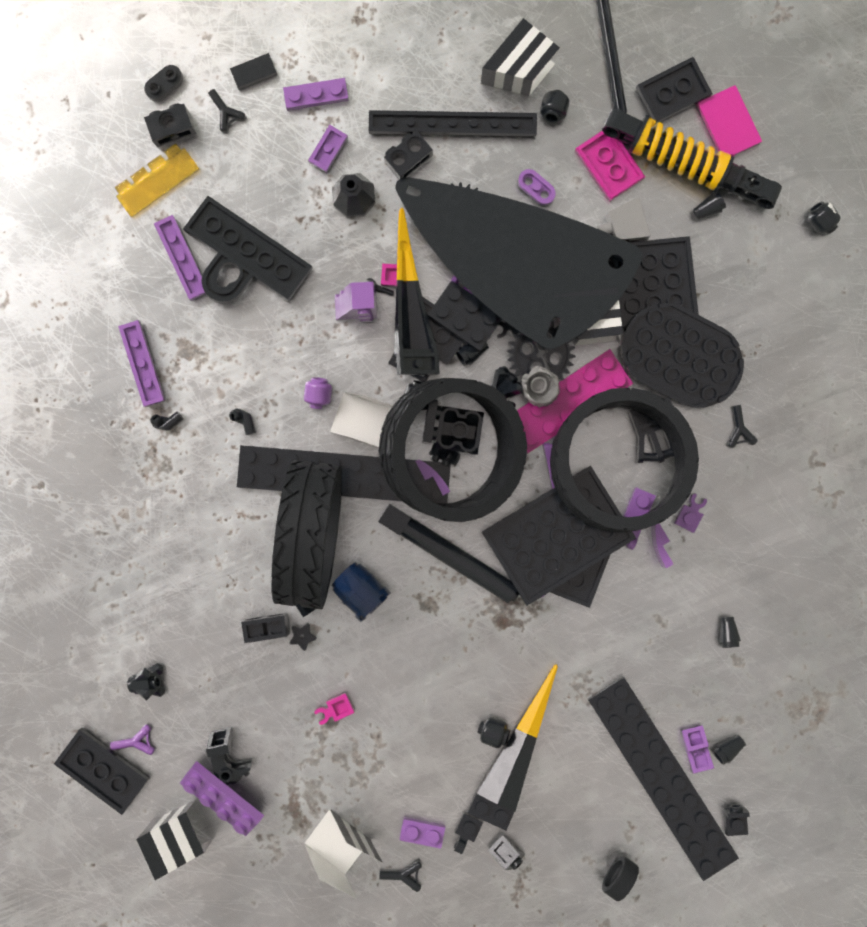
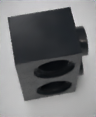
(412, 159)
(265, 627)

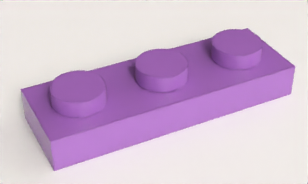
(315, 94)

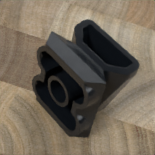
(459, 430)

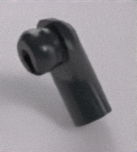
(166, 423)

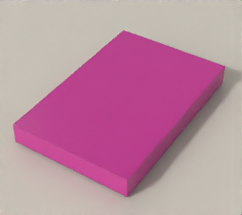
(729, 121)
(610, 164)

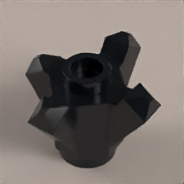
(506, 382)
(147, 682)

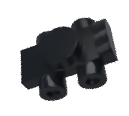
(447, 456)

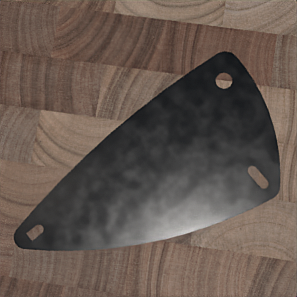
(521, 256)

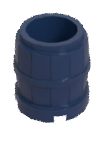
(359, 590)

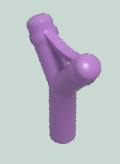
(135, 742)

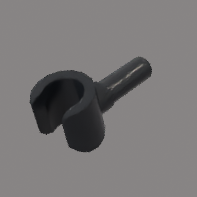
(380, 289)

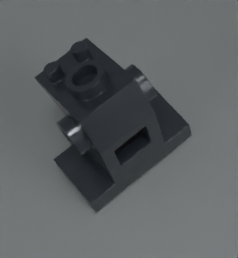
(217, 749)

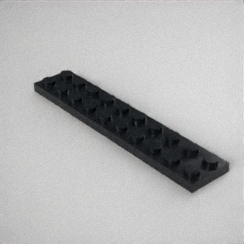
(361, 475)
(663, 778)

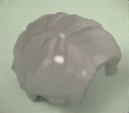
(540, 386)

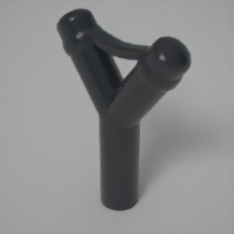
(224, 111)
(740, 429)
(404, 875)

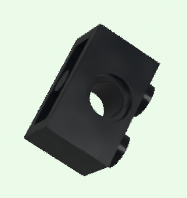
(181, 128)

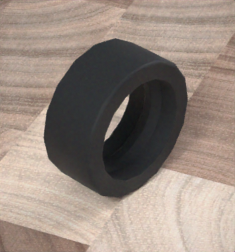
(620, 878)

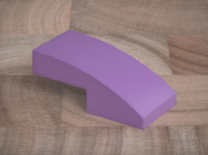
(428, 472)
(659, 539)
(697, 749)

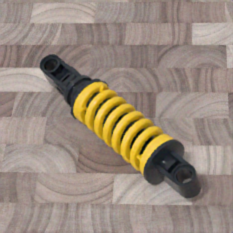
(715, 168)

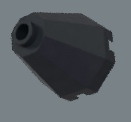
(353, 195)

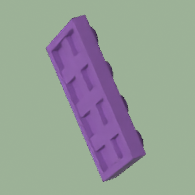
(221, 799)

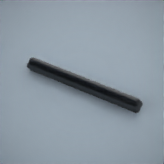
(611, 55)

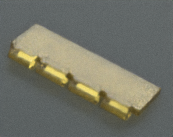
(153, 185)

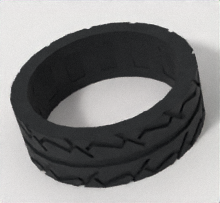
(678, 433)
(510, 449)
(306, 534)

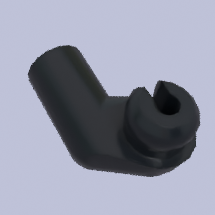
(243, 418)

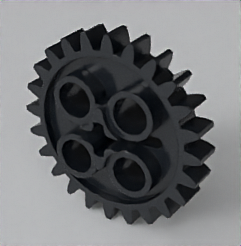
(523, 362)

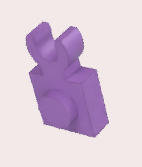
(689, 516)

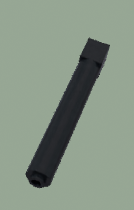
(449, 553)

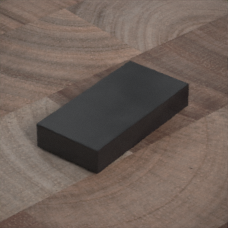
(253, 71)

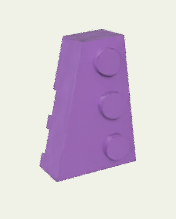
(357, 302)

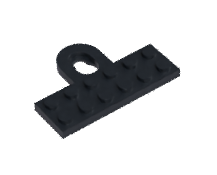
(247, 249)

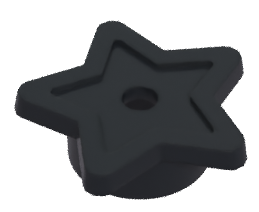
(308, 637)

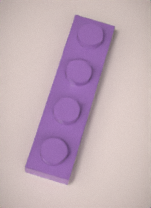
(180, 256)
(141, 363)

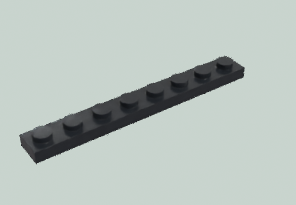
(452, 123)

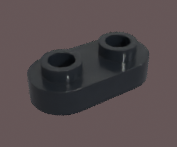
(165, 84)

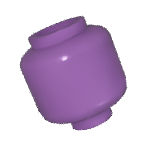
(317, 392)

